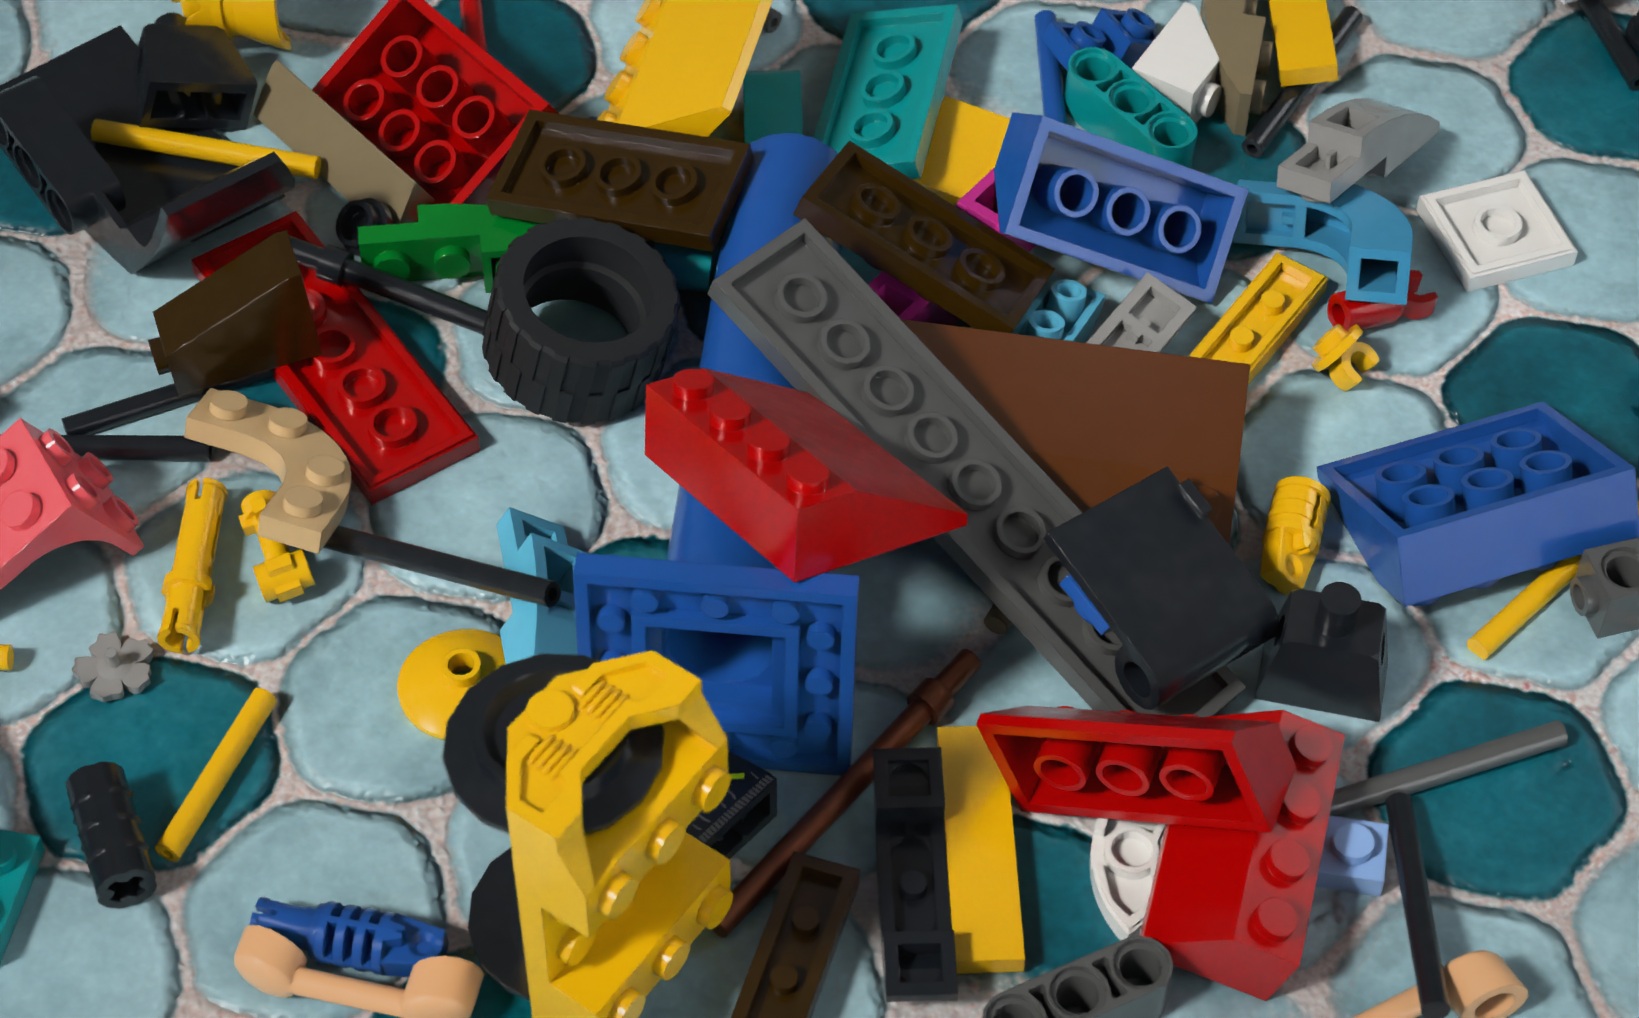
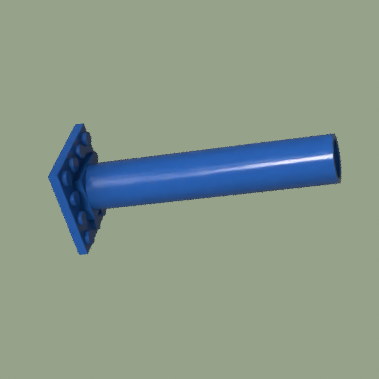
(767, 649)

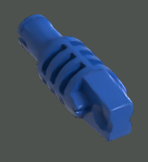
(353, 935)

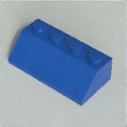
(1115, 205)

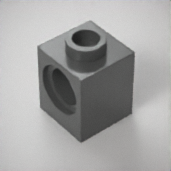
(1608, 587)

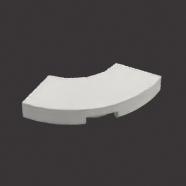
(1123, 871)

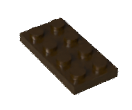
(637, 177)
(923, 241)

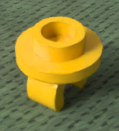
(1337, 351)

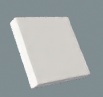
(1496, 230)

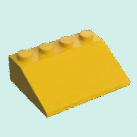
(685, 64)

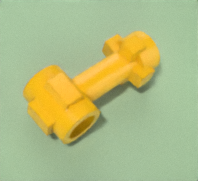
(283, 572)

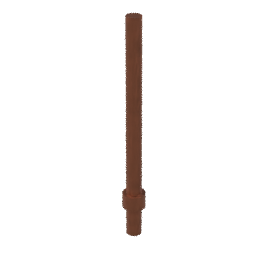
(926, 705)

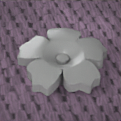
(114, 667)

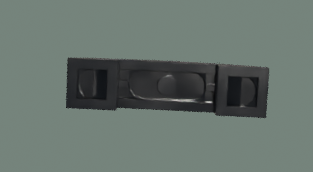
(913, 876)

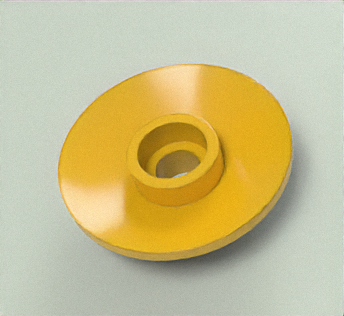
(427, 678)

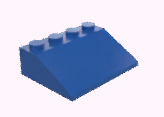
(1482, 502)

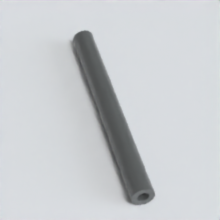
(1449, 767)

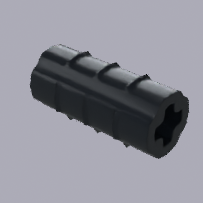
(111, 835)

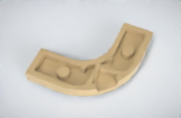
(303, 456)

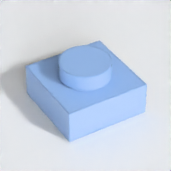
(1353, 856)

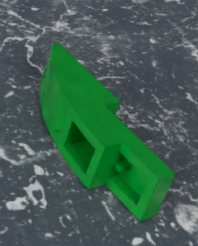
(443, 244)

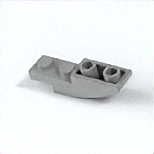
(1353, 142)

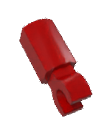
(1373, 314)

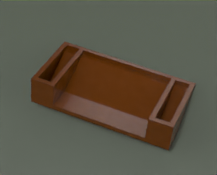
(1105, 412)

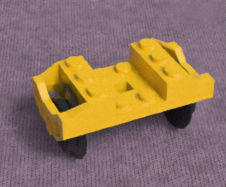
(596, 787)

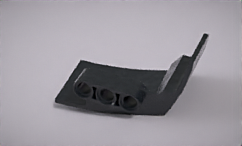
(124, 197)

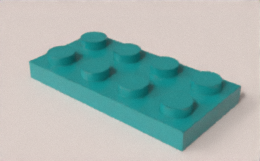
(891, 83)

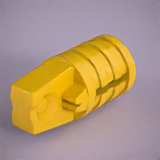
(1293, 532)

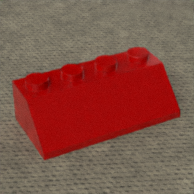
(1142, 765)
(1240, 898)

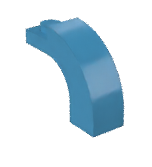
(1355, 230)

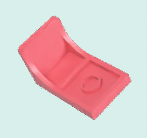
(54, 500)

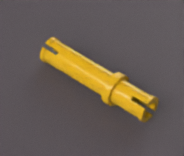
(189, 584)

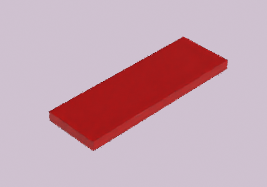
(364, 384)

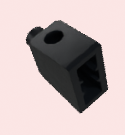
(191, 77)
(1327, 654)

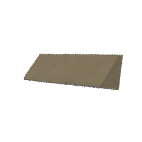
(347, 157)

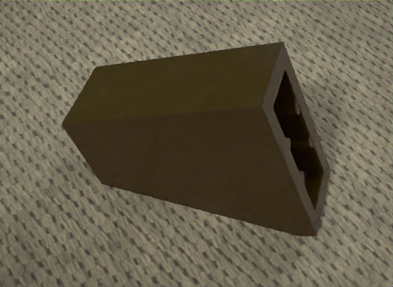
(237, 320)

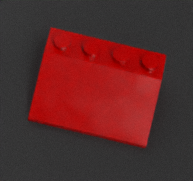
(430, 100)
(788, 472)

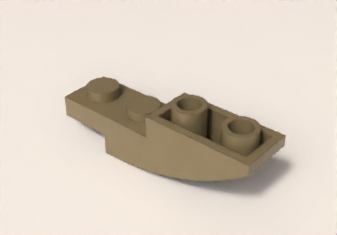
(1242, 55)

